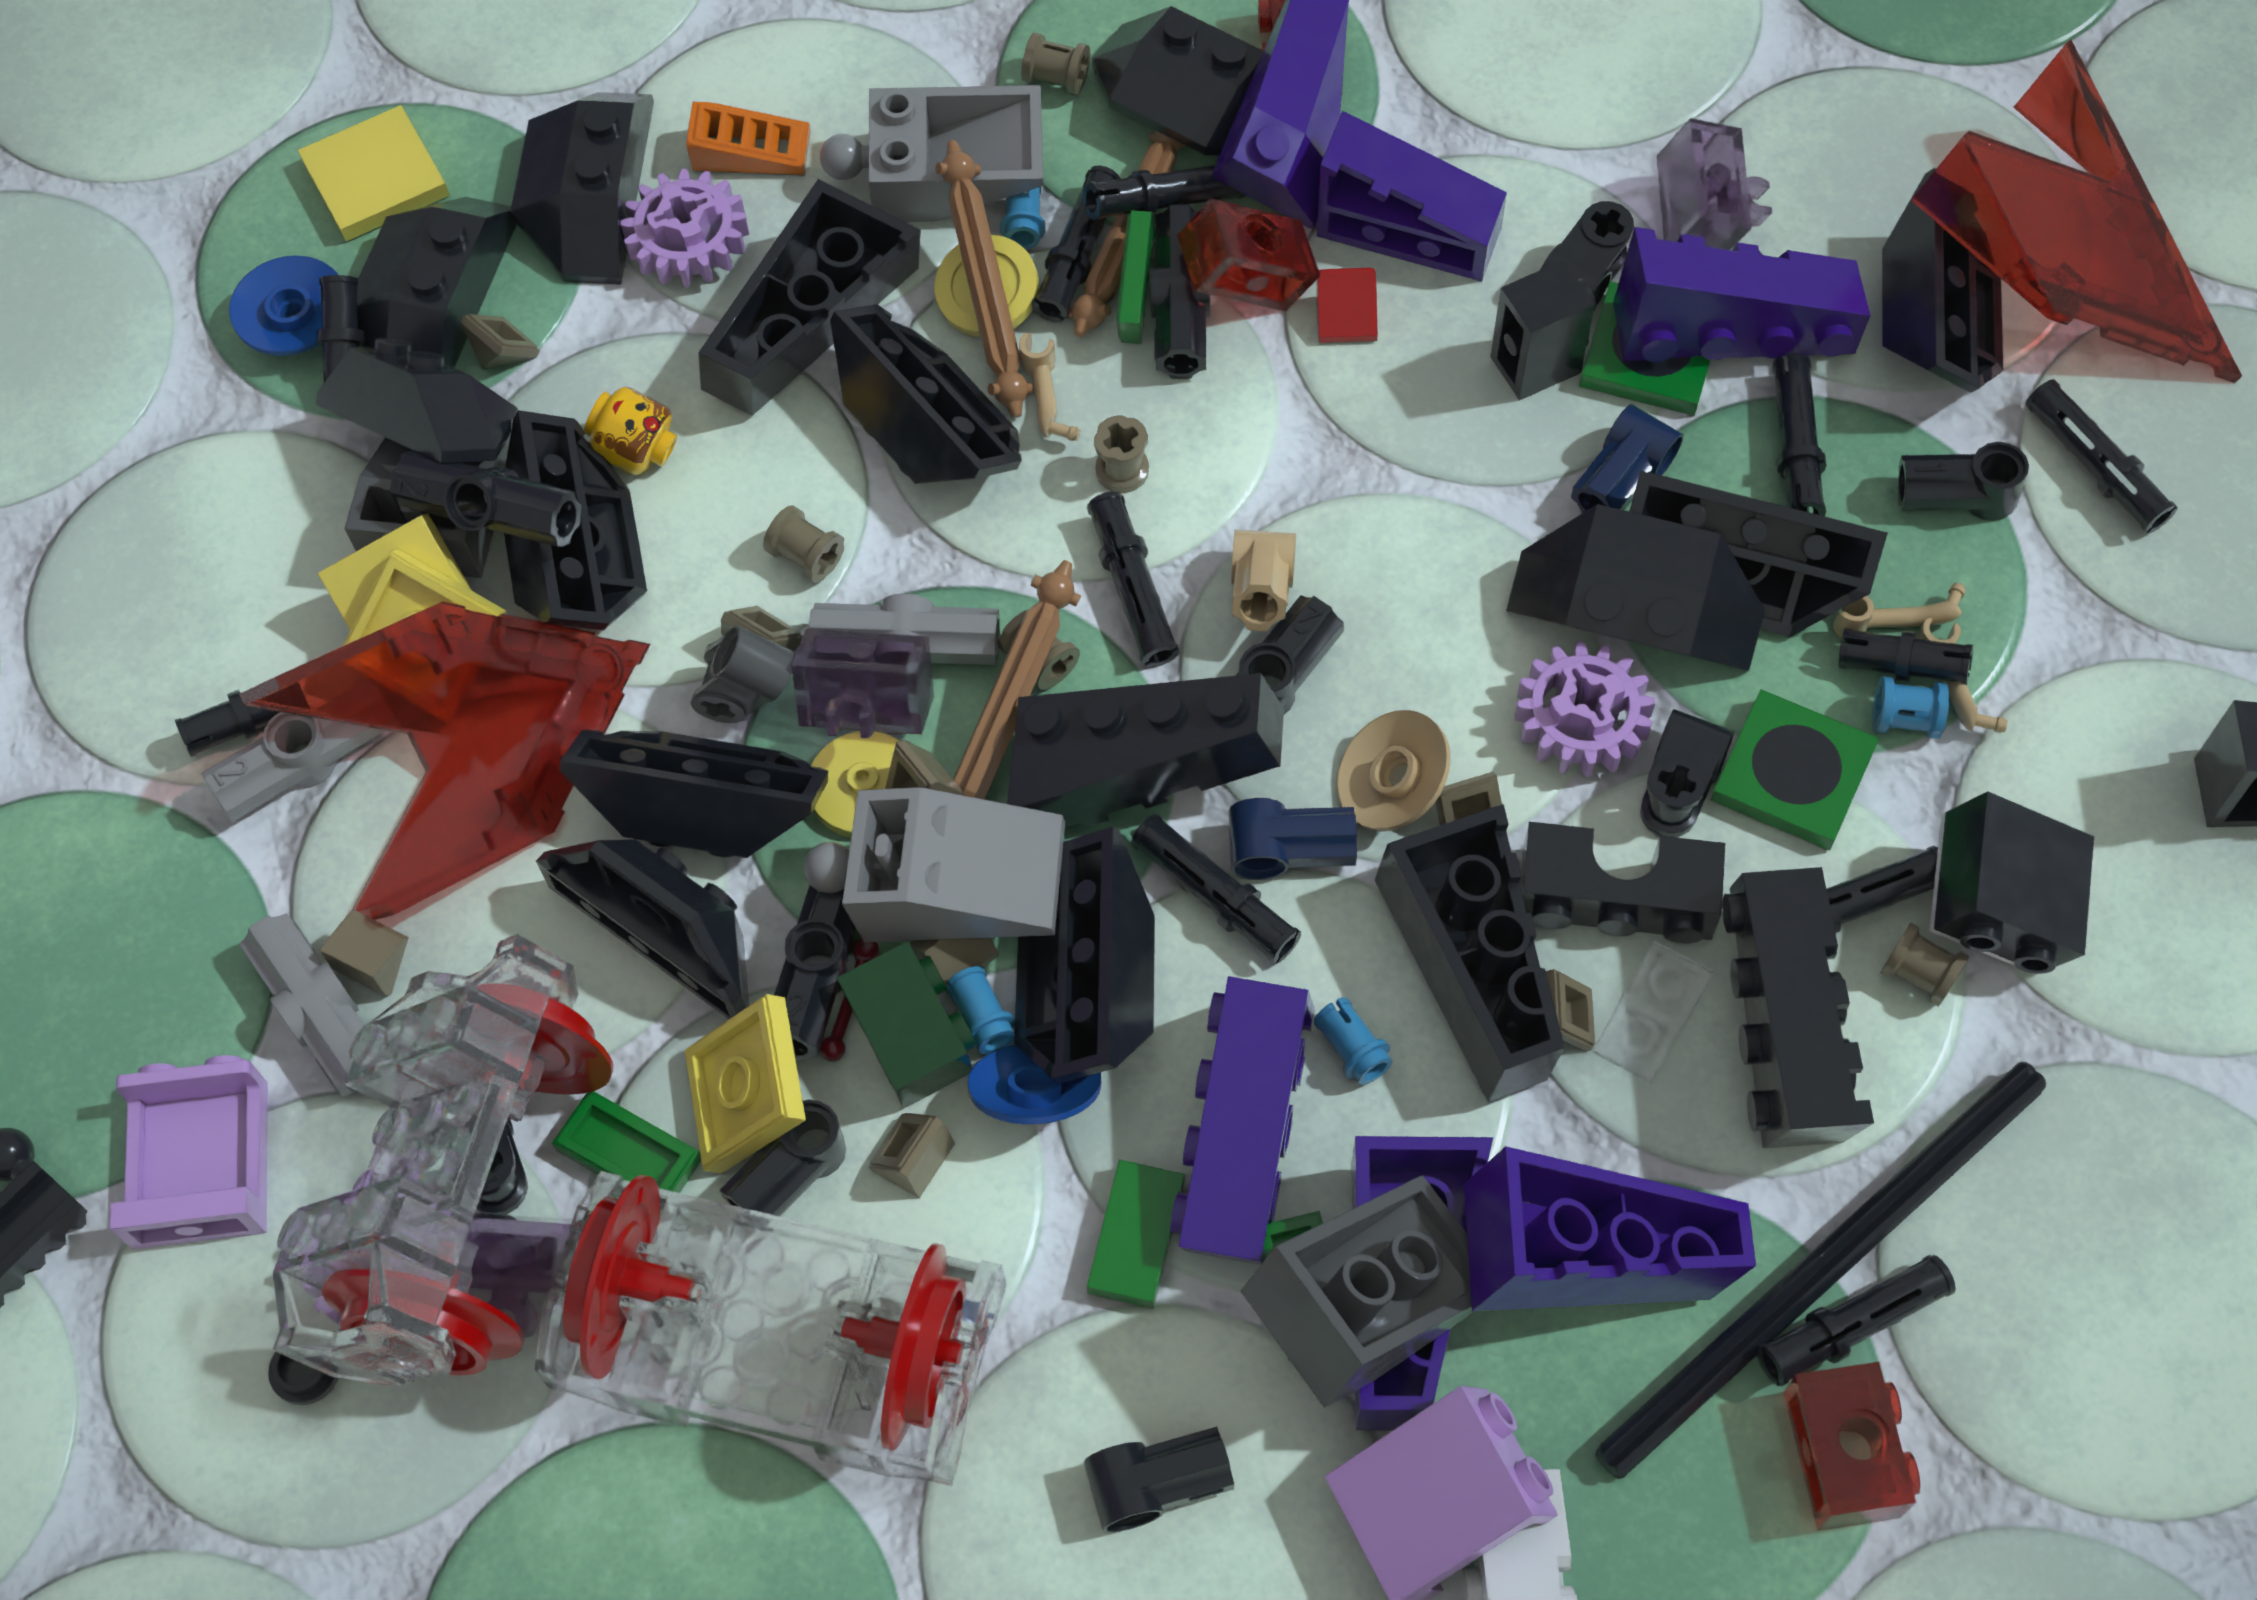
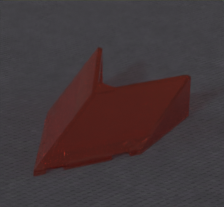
(2073, 237)
(489, 719)

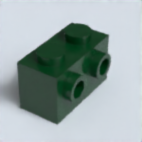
(907, 1024)

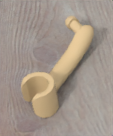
(1040, 366)
(1862, 614)
(1960, 694)

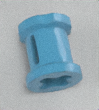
(1910, 707)

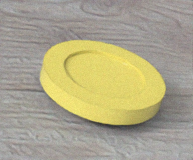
(1018, 279)
(852, 766)

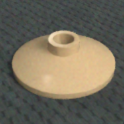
(1378, 760)

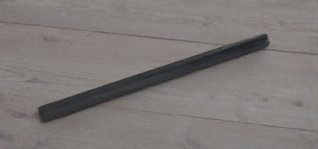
(1819, 1271)

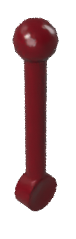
(833, 1047)

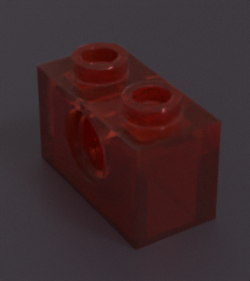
(1248, 255)
(1839, 1486)

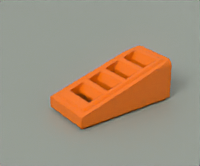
(731, 122)

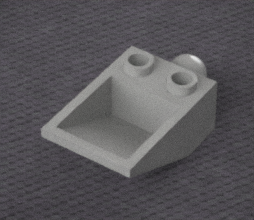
(913, 126)
(962, 869)

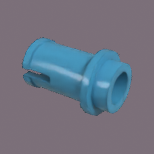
(1023, 219)
(981, 1010)
(1353, 1041)

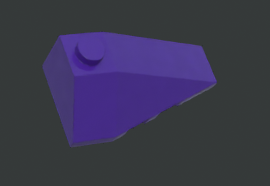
(1289, 111)

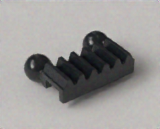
(32, 1211)

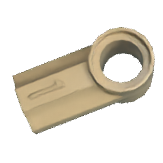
(1262, 576)

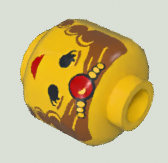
(631, 430)

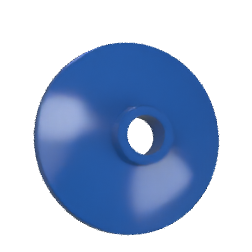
(268, 299)
(1020, 1092)

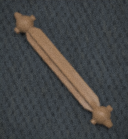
(1105, 276)
(984, 279)
(1015, 680)

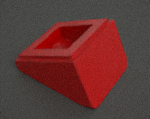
(1346, 305)

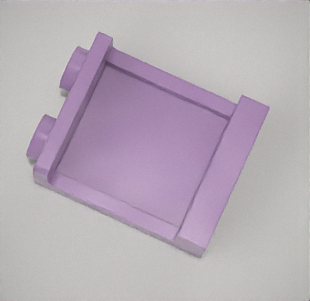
(193, 1153)
(1441, 1492)

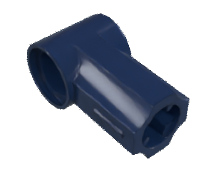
(1632, 445)
(1272, 838)

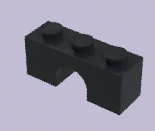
(1568, 887)

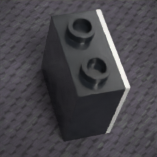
(2012, 884)

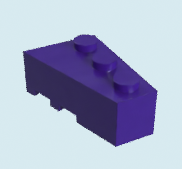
(1405, 202)

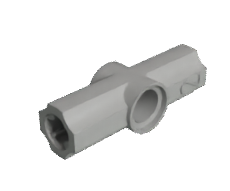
(953, 632)
(271, 767)
(305, 994)

